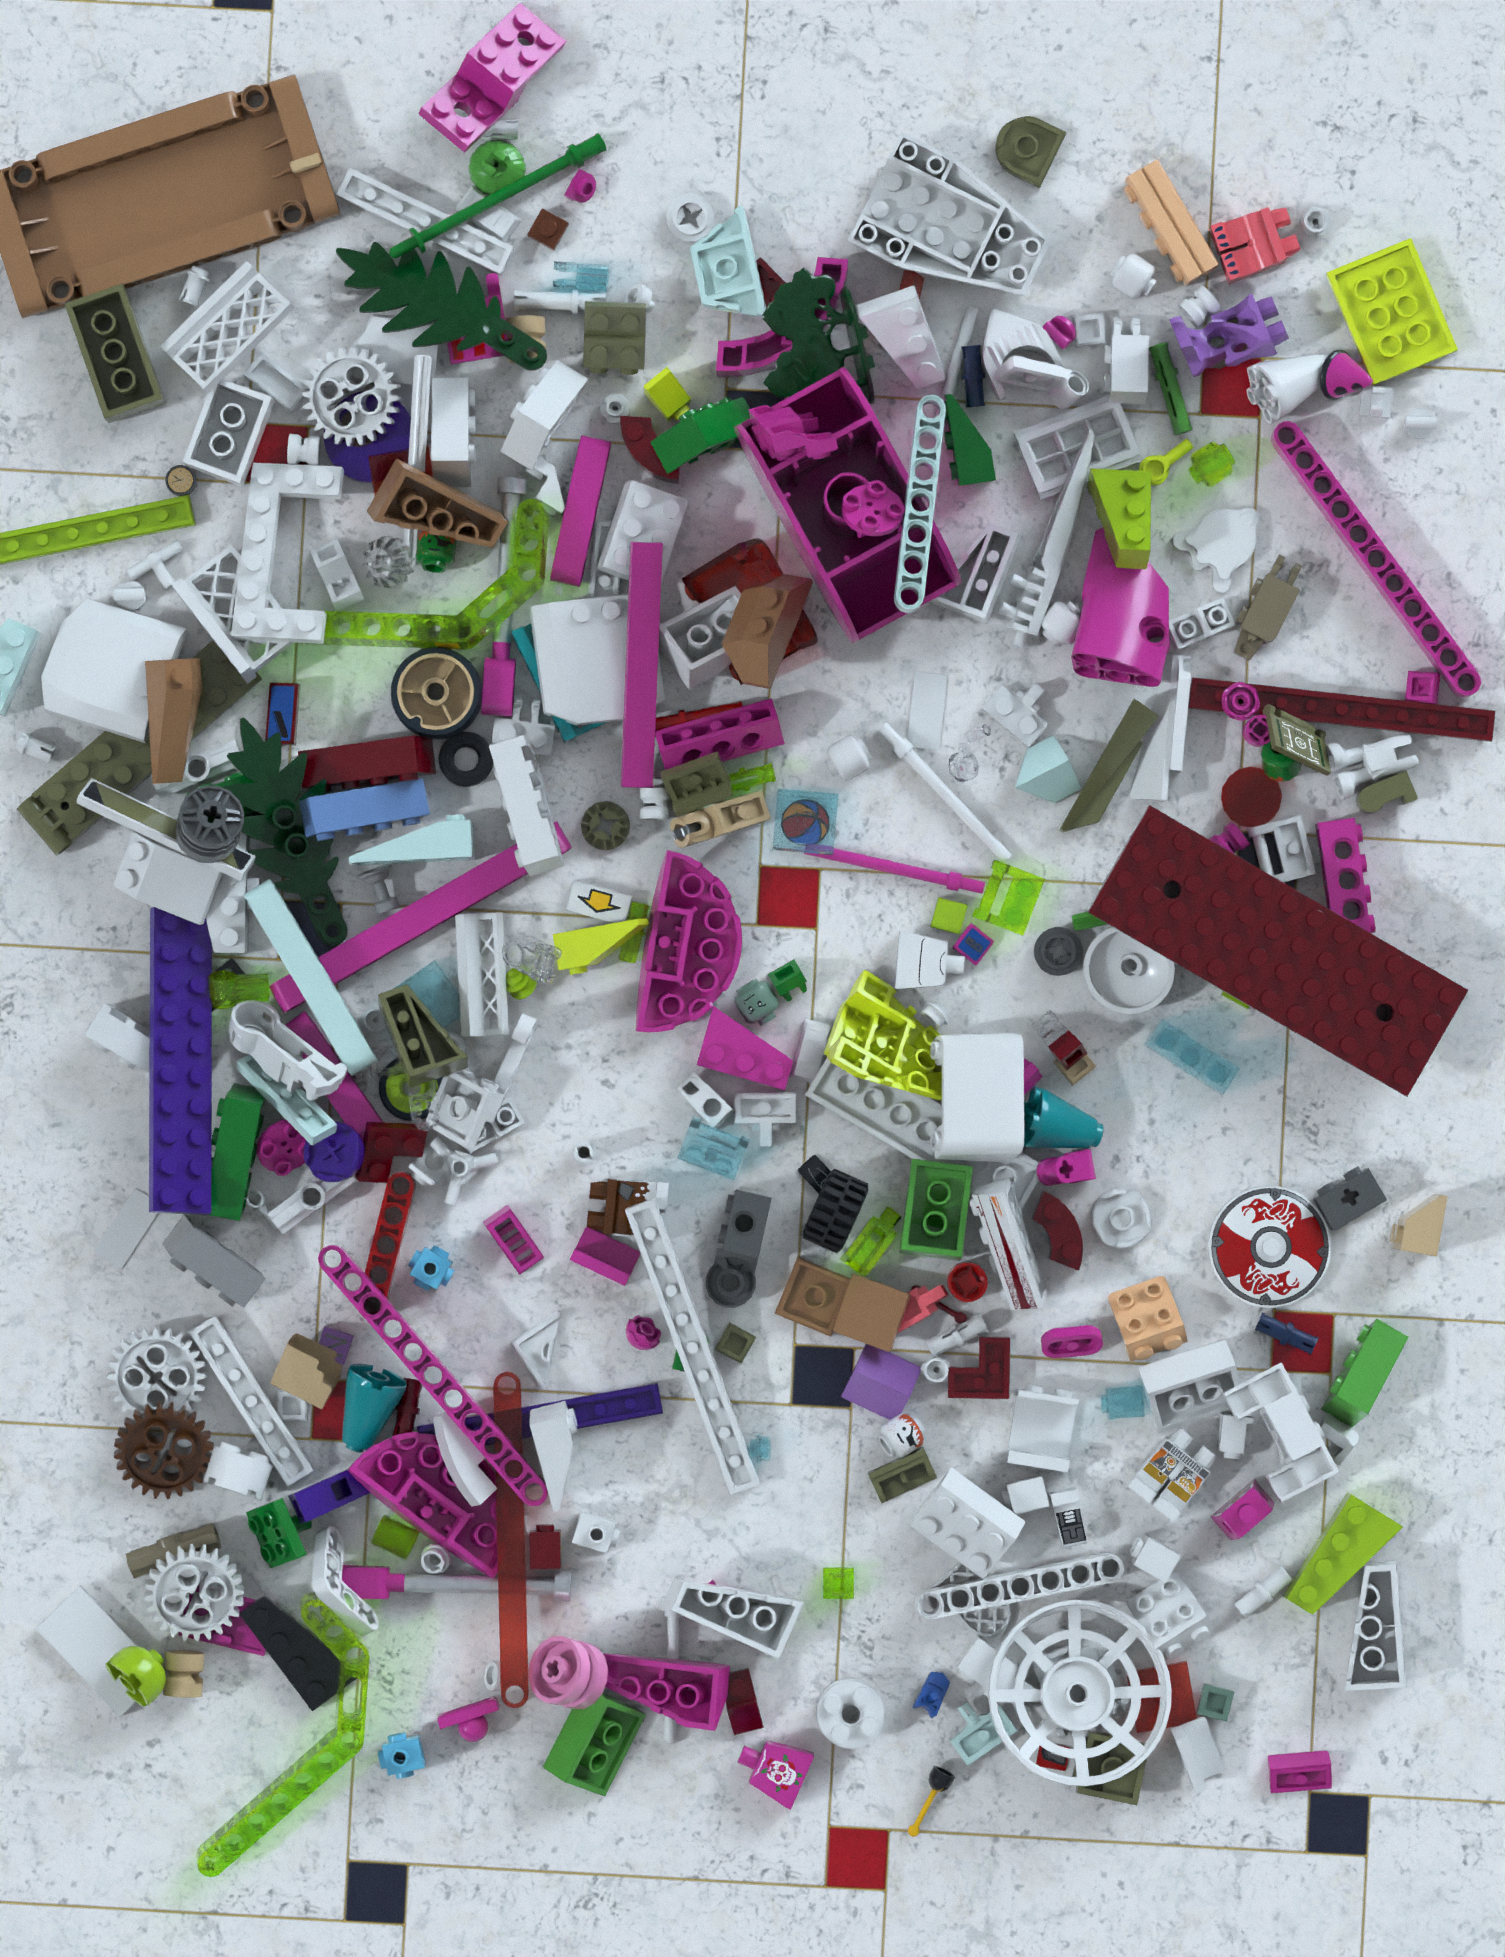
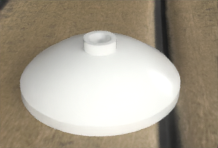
(1122, 987)

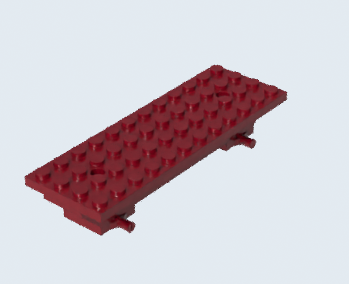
(1277, 950)

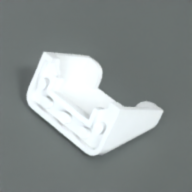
(980, 1097)

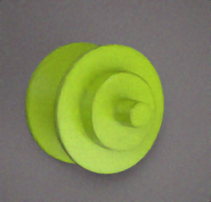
(519, 984)

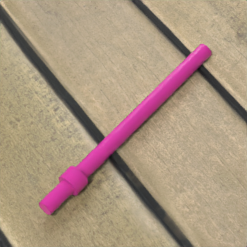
(952, 881)

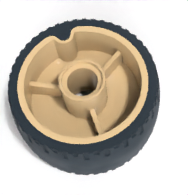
(444, 716)

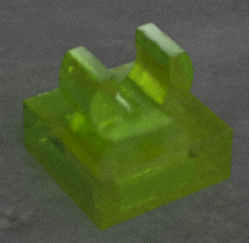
(838, 1582)

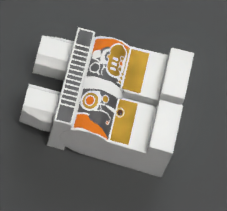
(1183, 1473)

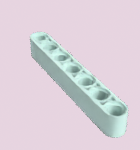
(927, 490)
(310, 977)

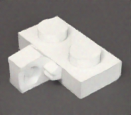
(1017, 713)
(765, 1112)

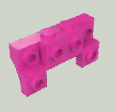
(785, 433)

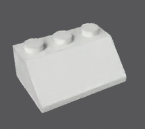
(1189, 1385)

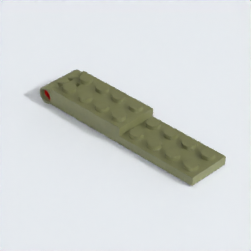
(121, 760)

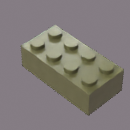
(115, 353)

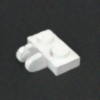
(538, 735)

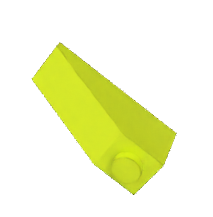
(593, 944)

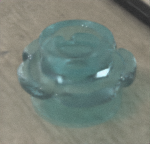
(760, 1448)

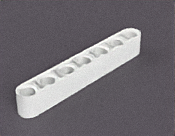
(1034, 1585)

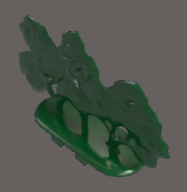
(812, 352)

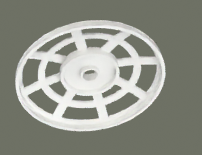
(1098, 1692)

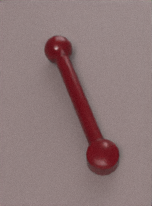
(959, 1317)

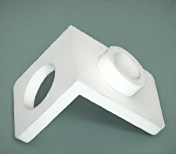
(422, 1172)

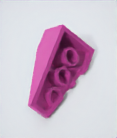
(680, 1689)

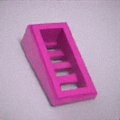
(496, 1219)

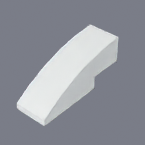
(462, 1460)

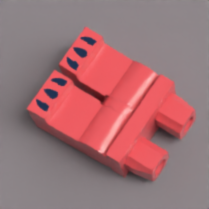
(1262, 240)

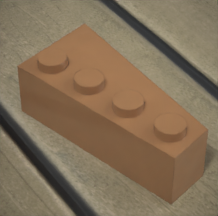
(429, 505)

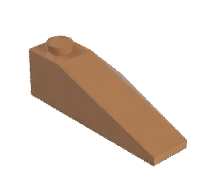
(173, 704)

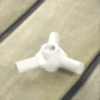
(460, 1167)

